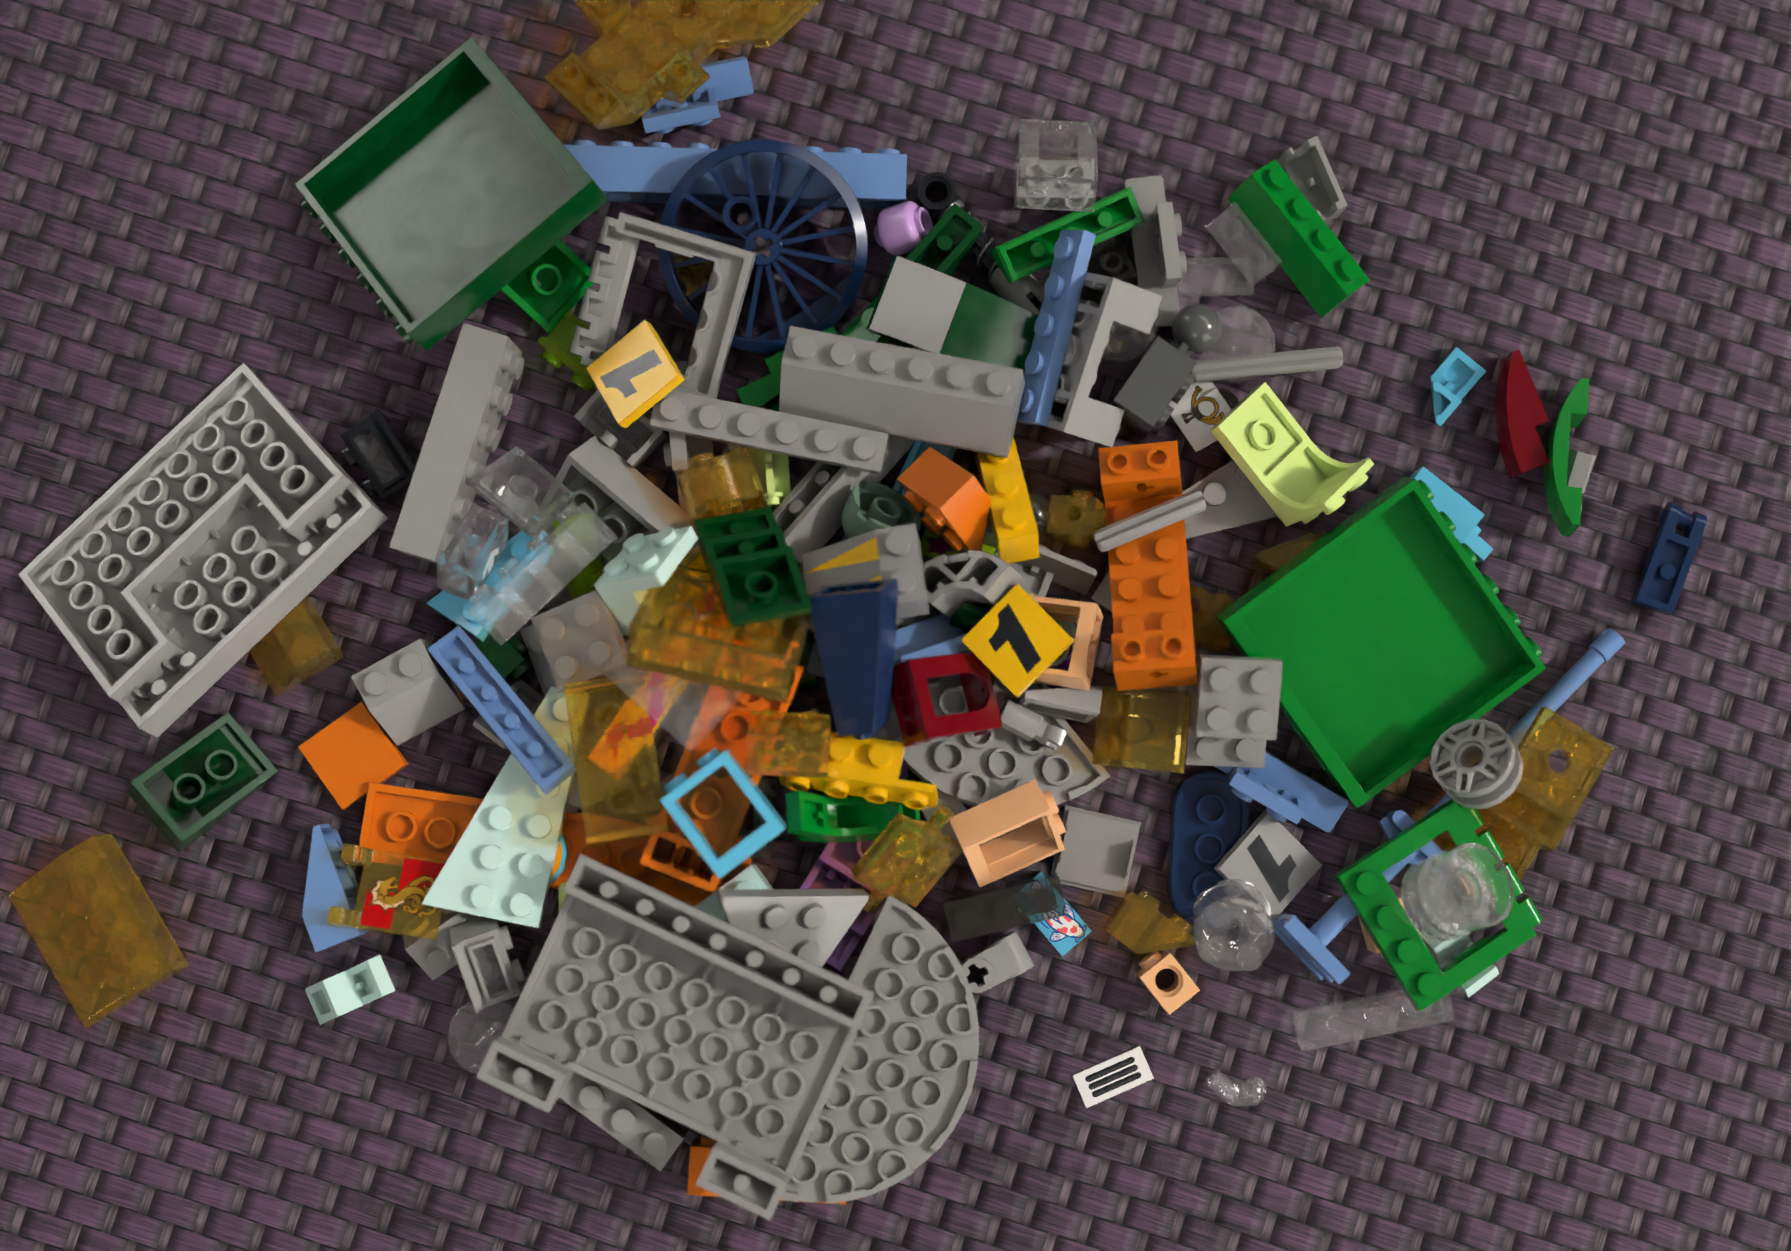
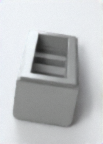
(1064, 702)

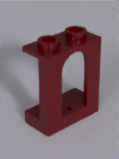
(915, 704)

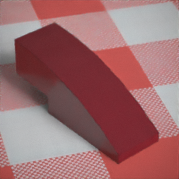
(1518, 416)

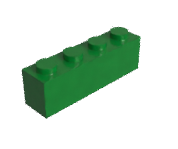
(1300, 238)

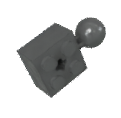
(1166, 371)

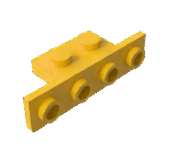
(867, 770)

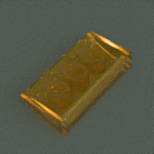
(614, 763)

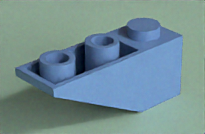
(328, 885)

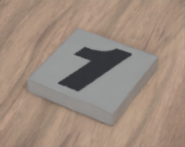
(1271, 861)

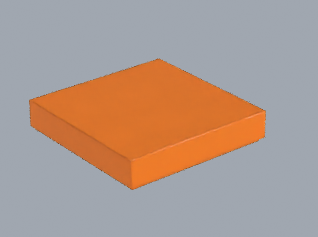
(352, 755)

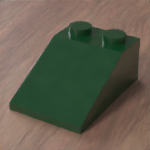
(201, 781)

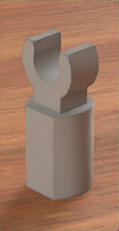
(1579, 469)
(1030, 725)

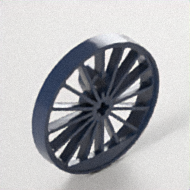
(820, 314)

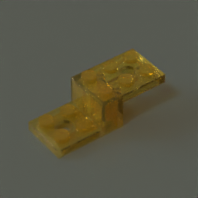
(1544, 800)

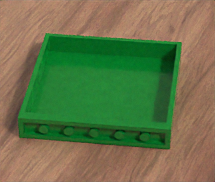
(1383, 639)

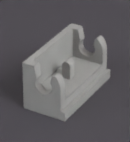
(1314, 178)

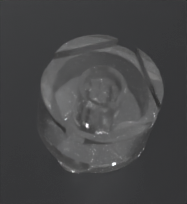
(1235, 946)

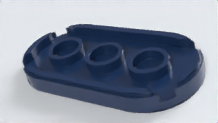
(1203, 828)

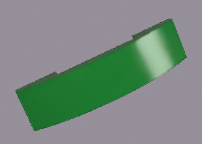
(1562, 500)

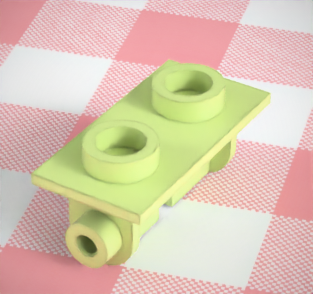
(773, 475)

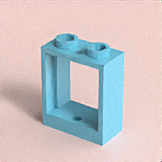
(748, 845)

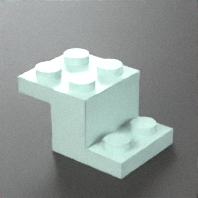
(639, 566)

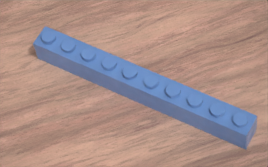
(653, 172)

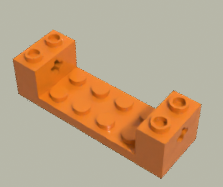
(1149, 574)
(715, 803)

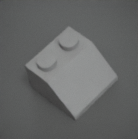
(408, 692)

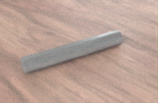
(1268, 364)

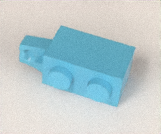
(1459, 510)

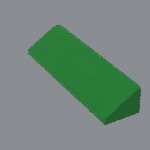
(1036, 248)

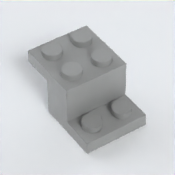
(572, 642)
(1233, 711)

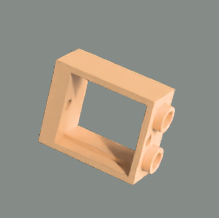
(1085, 645)
(1016, 848)

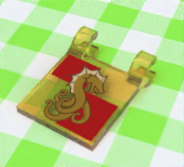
(391, 894)

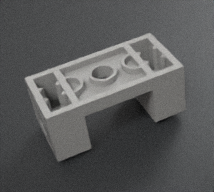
(1101, 304)

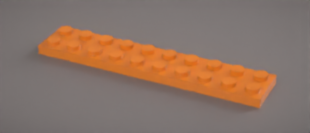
(433, 822)

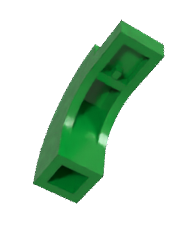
(839, 819)

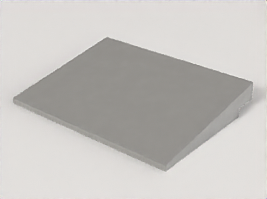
(200, 550)

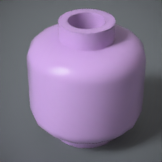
(902, 227)

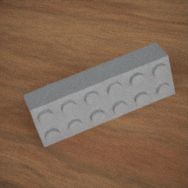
(458, 441)

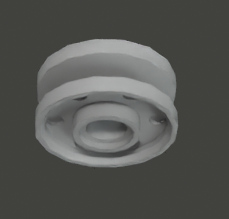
(1488, 781)

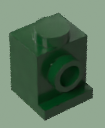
(506, 659)

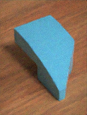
(1452, 382)

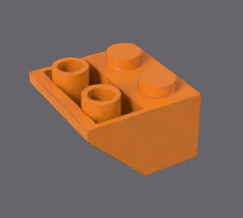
(948, 499)

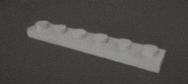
(771, 431)

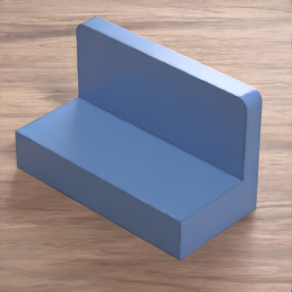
(928, 639)

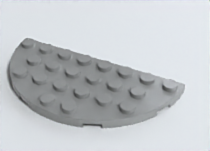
(997, 761)
(903, 1071)

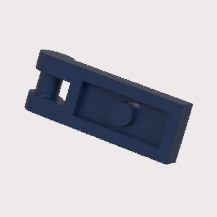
(1669, 559)

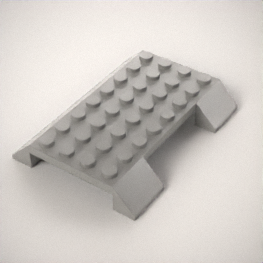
(683, 1023)

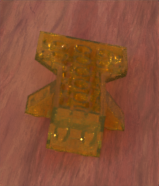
(658, 48)

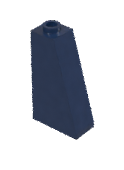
(856, 651)

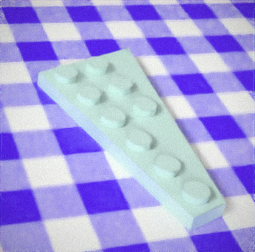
(513, 839)

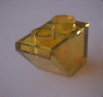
(1146, 929)

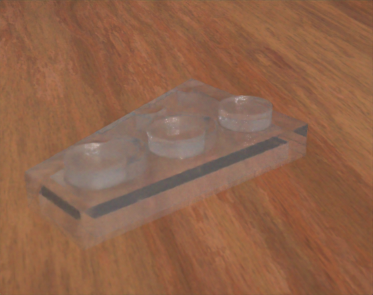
(679, 706)

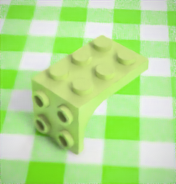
(1284, 461)

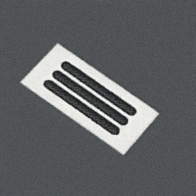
(1113, 1077)

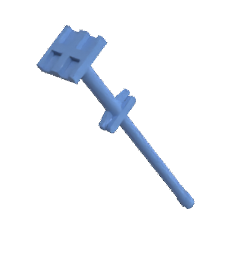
(1312, 943)

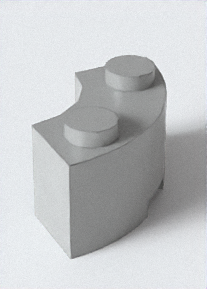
(968, 578)

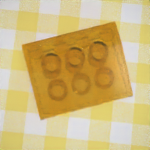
(688, 637)
(97, 928)

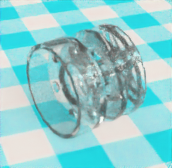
(1457, 892)

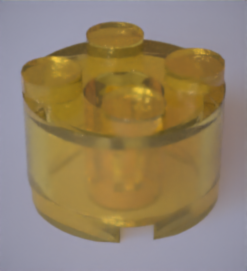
(721, 485)

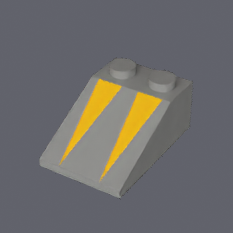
(874, 557)

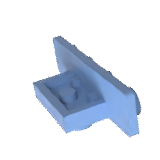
(727, 81)
(1287, 793)

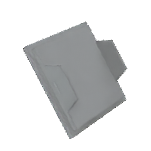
(1096, 851)

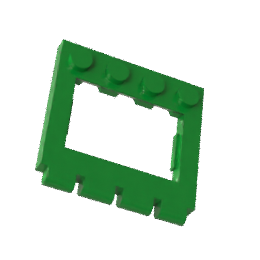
(1392, 928)

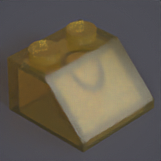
(296, 648)
(1142, 730)

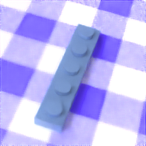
(1054, 325)
(502, 710)

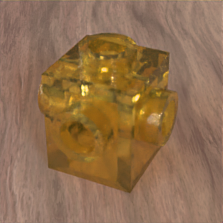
(1076, 518)

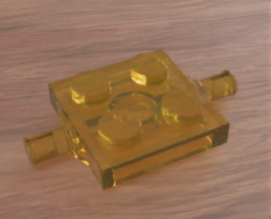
(907, 859)

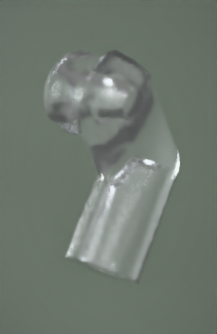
(1239, 1094)

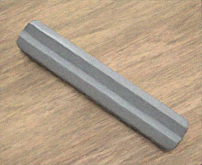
(1150, 520)

